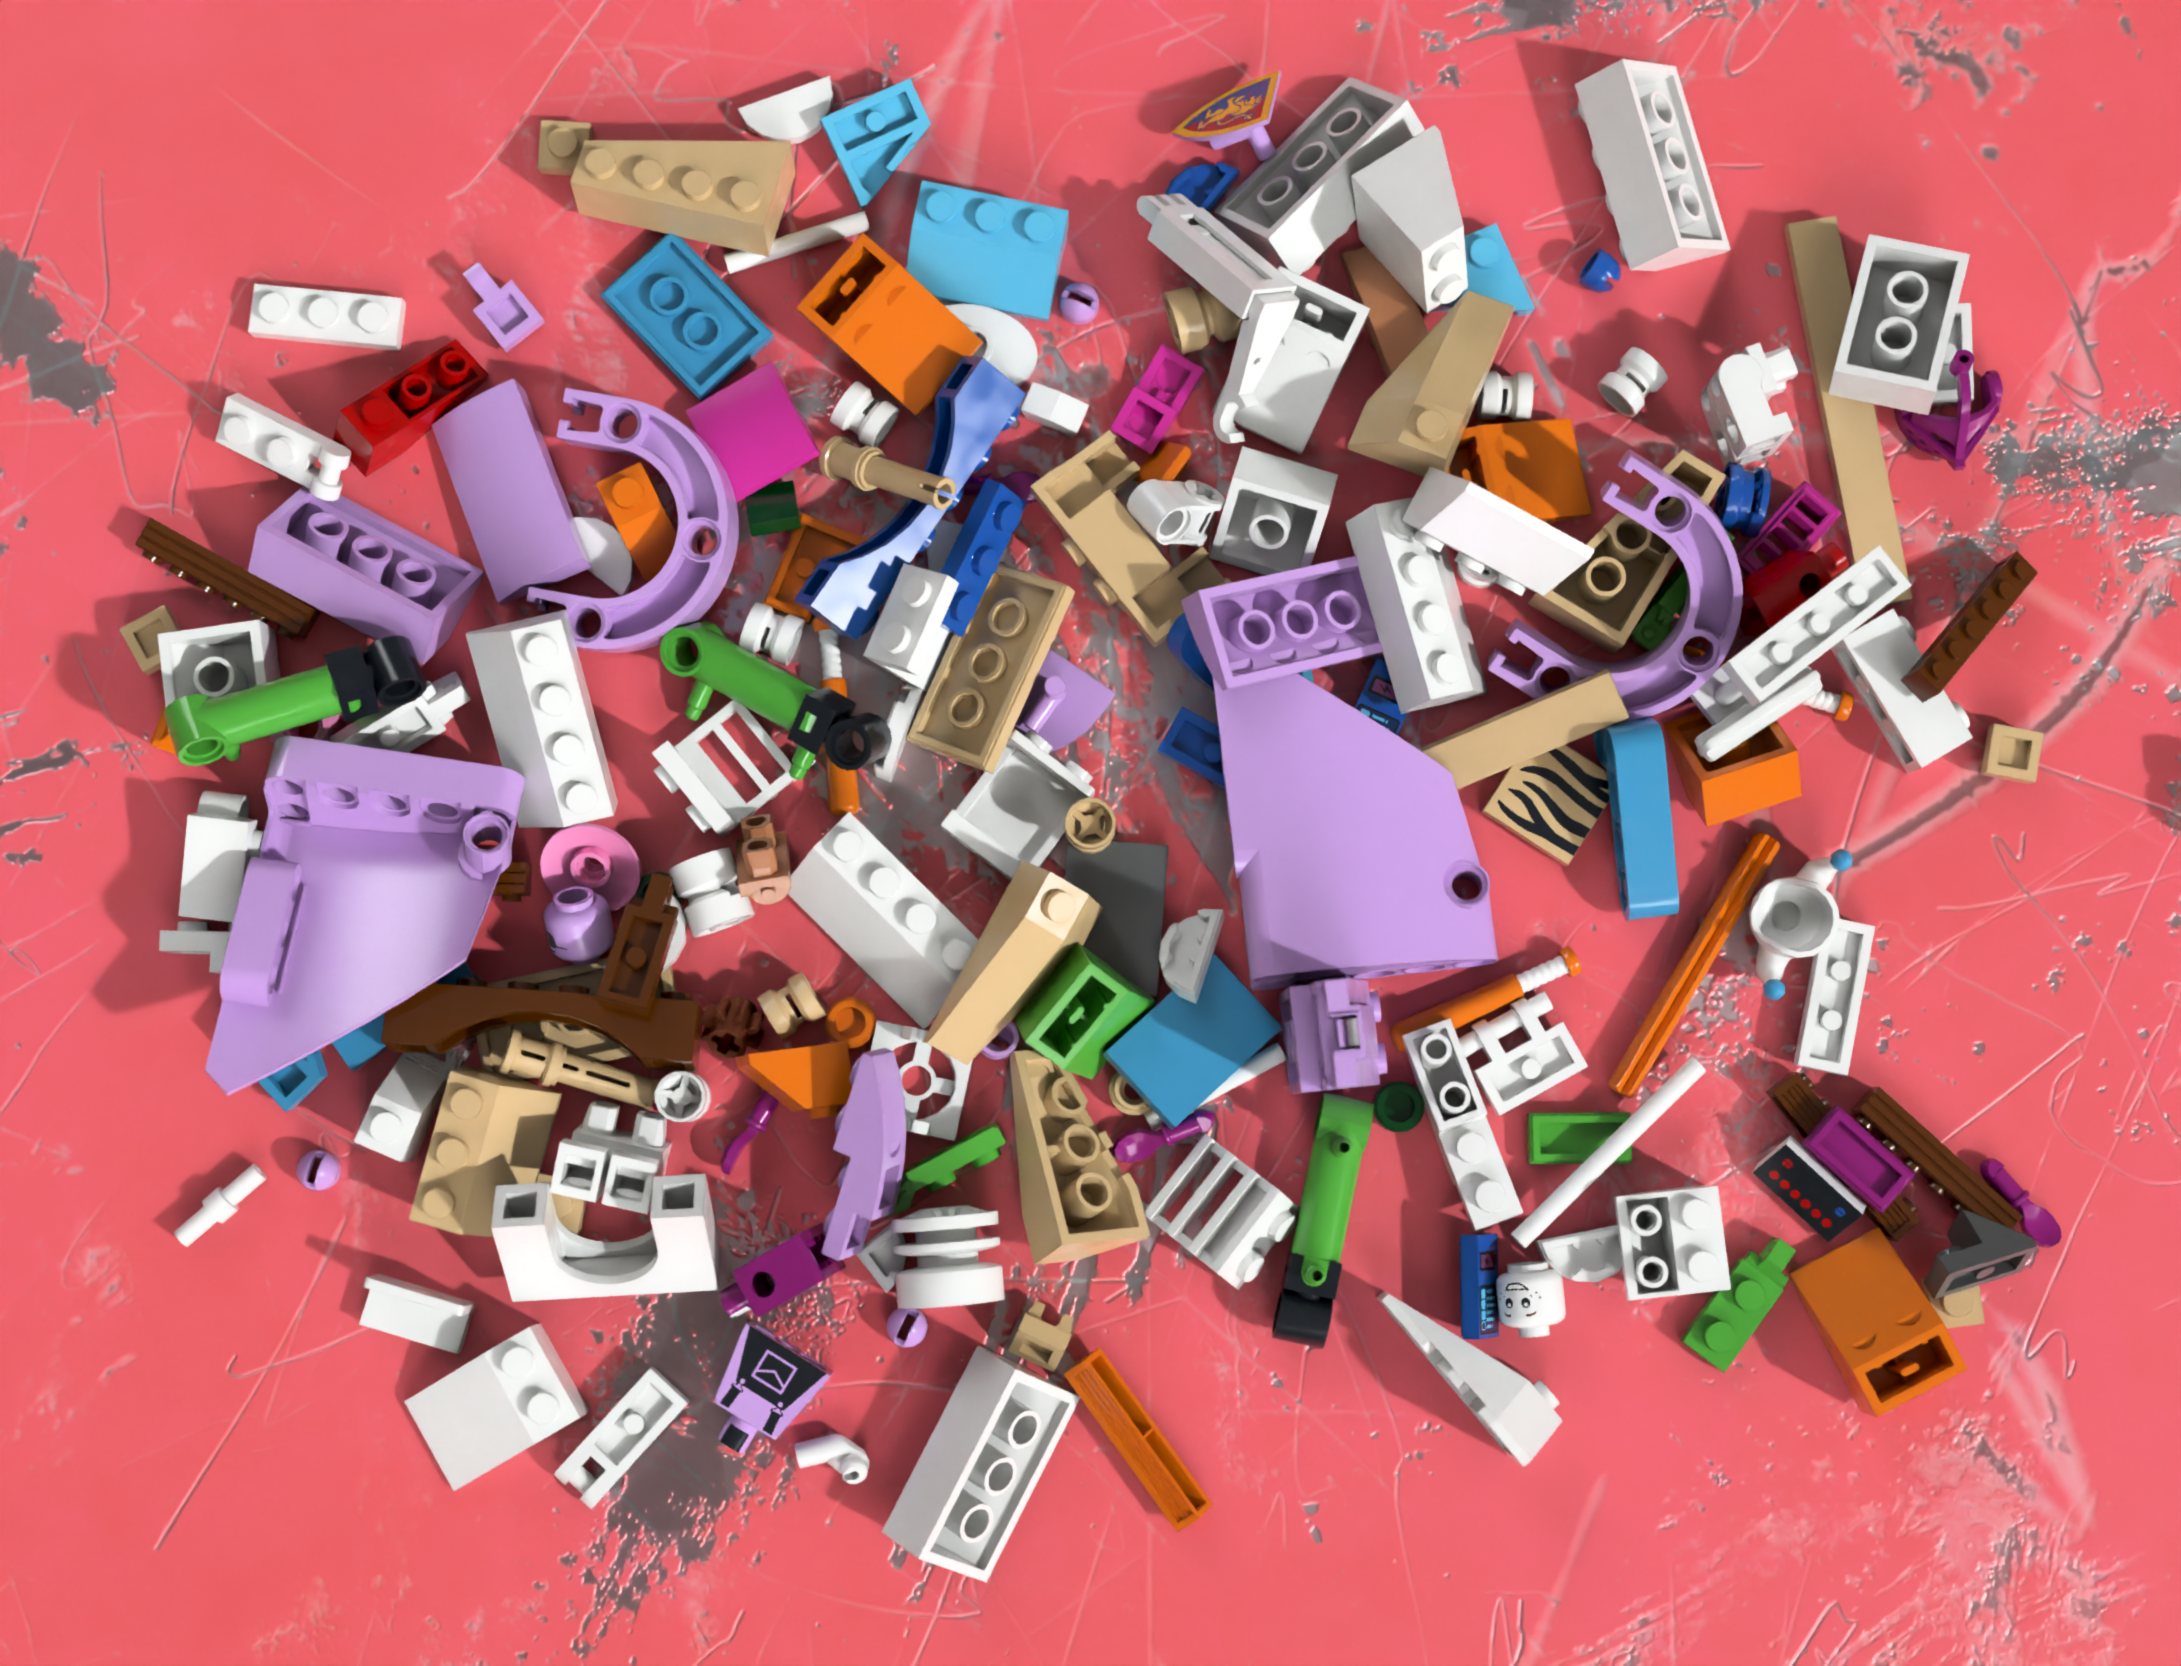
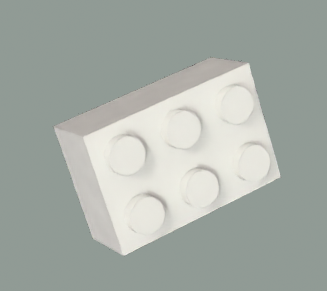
(1899, 324)

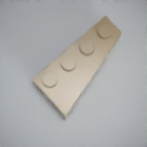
(692, 189)
(1627, 565)

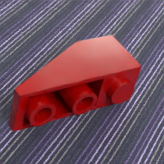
(406, 406)

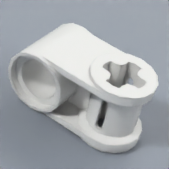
(1175, 510)

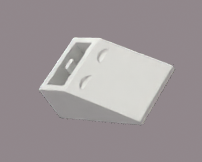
(1303, 365)

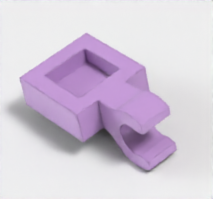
(504, 309)

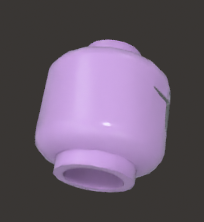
(578, 925)

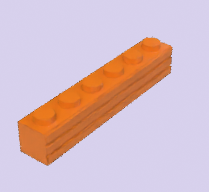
(1138, 1439)

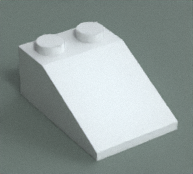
(496, 1406)

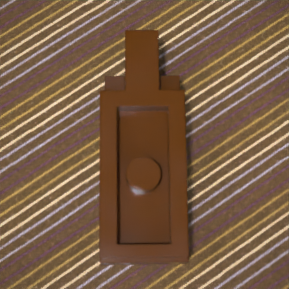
(640, 949)

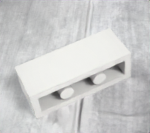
(1875, 662)

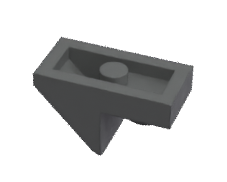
(1979, 1255)

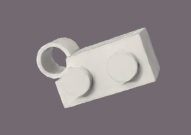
(216, 856)

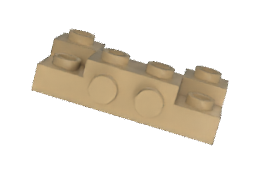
(1113, 545)

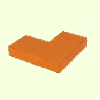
(803, 553)

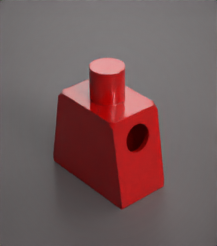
(1785, 585)

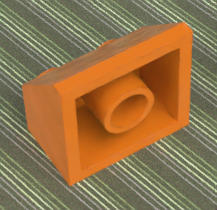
(1741, 781)

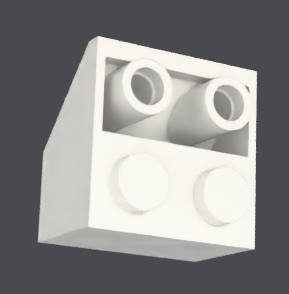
(1672, 1242)

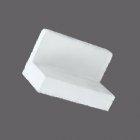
(416, 1313)

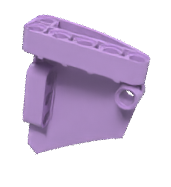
(1343, 843)
(354, 895)

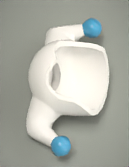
(1795, 918)

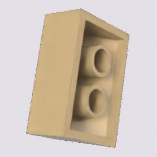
(483, 1137)

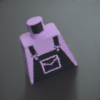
(765, 1386)

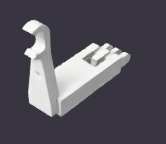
(1238, 280)

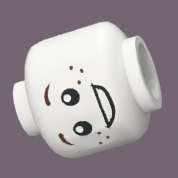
(1530, 1298)

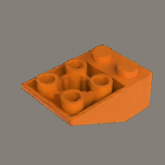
(888, 324)
(1527, 466)
(1877, 1323)

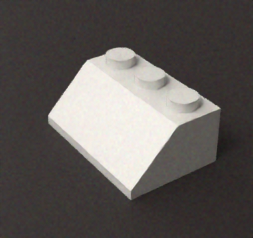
(1492, 534)

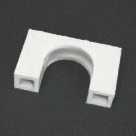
(553, 1263)

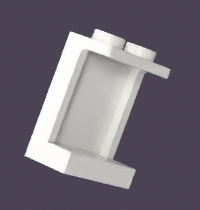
(1020, 806)

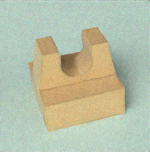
(1041, 1341)

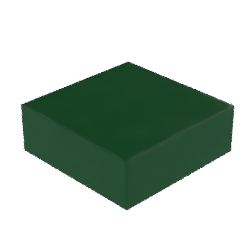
(773, 509)

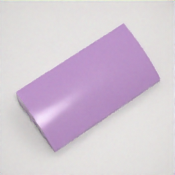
(510, 492)
(1283, 623)

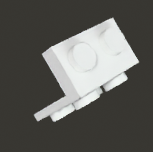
(909, 629)

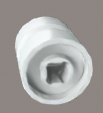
(711, 892)

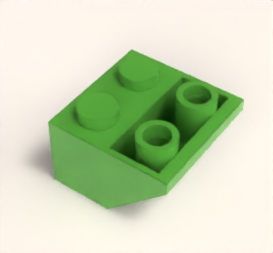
(1082, 1012)

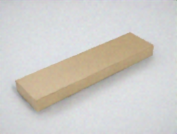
(1530, 729)

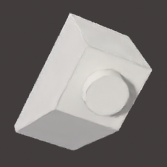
(401, 1111)

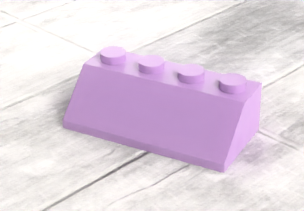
(364, 570)

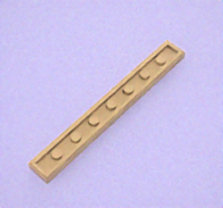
(1847, 424)

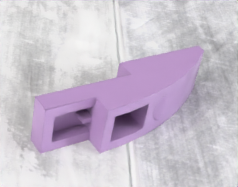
(874, 1138)

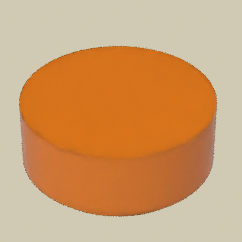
(851, 1022)

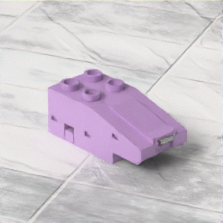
(1331, 1036)

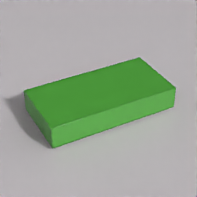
(1571, 1136)

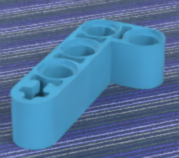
(1640, 817)

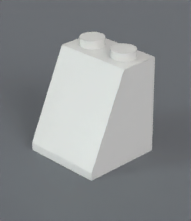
(1414, 220)

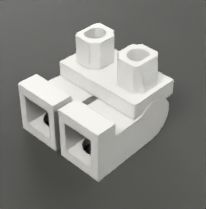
(1739, 407)
(612, 1159)

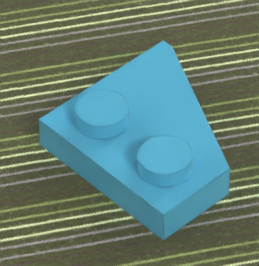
(875, 137)
(1493, 271)

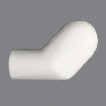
(838, 1452)

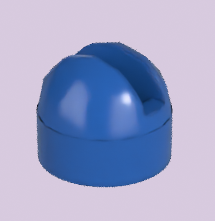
(1597, 271)

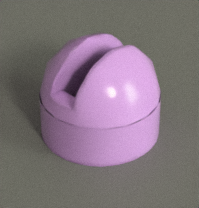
(1075, 311)
(1009, 1037)
(327, 1172)
(917, 1331)

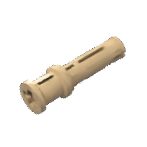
(871, 469)
(546, 1064)

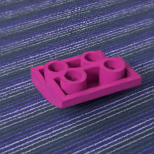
(754, 430)

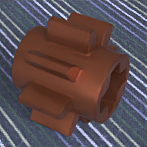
(732, 1026)

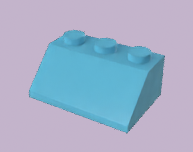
(987, 249)

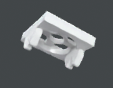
(946, 1121)

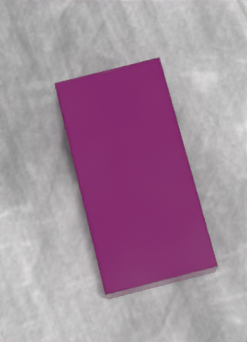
(1857, 1159)

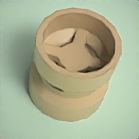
(1089, 818)
(782, 1012)

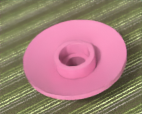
(567, 865)

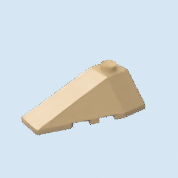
(1430, 396)
(1015, 955)
(1068, 1179)

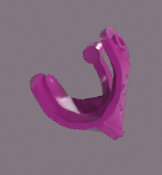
(1962, 431)

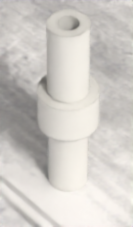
(220, 1205)

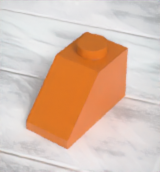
(639, 518)
(803, 1077)

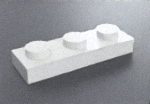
(327, 317)
(1834, 1000)

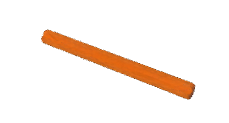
(1694, 965)

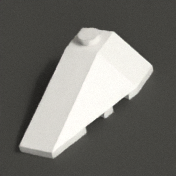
(1503, 1401)

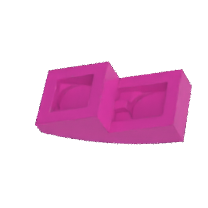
(1157, 399)

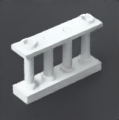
(1802, 636)

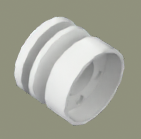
(947, 1258)

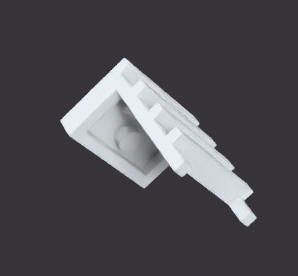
(712, 796)
(1243, 1225)

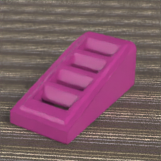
(1809, 500)

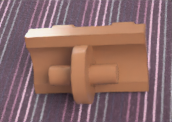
(763, 861)

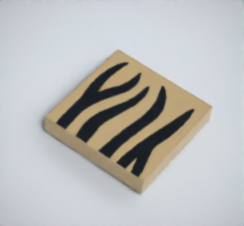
(1551, 801)

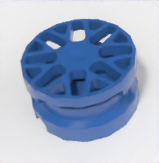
(1743, 499)

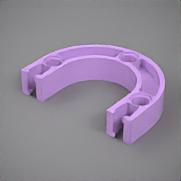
(703, 501)
(1710, 610)

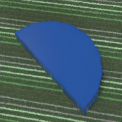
(1204, 184)

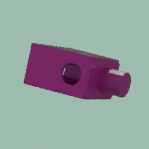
(792, 1265)

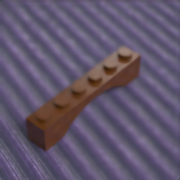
(451, 1014)

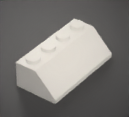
(1651, 165)
(1305, 190)
(1415, 611)
(544, 720)
(883, 918)
(980, 1465)

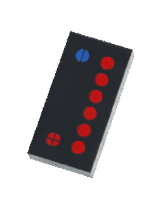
(1809, 1188)

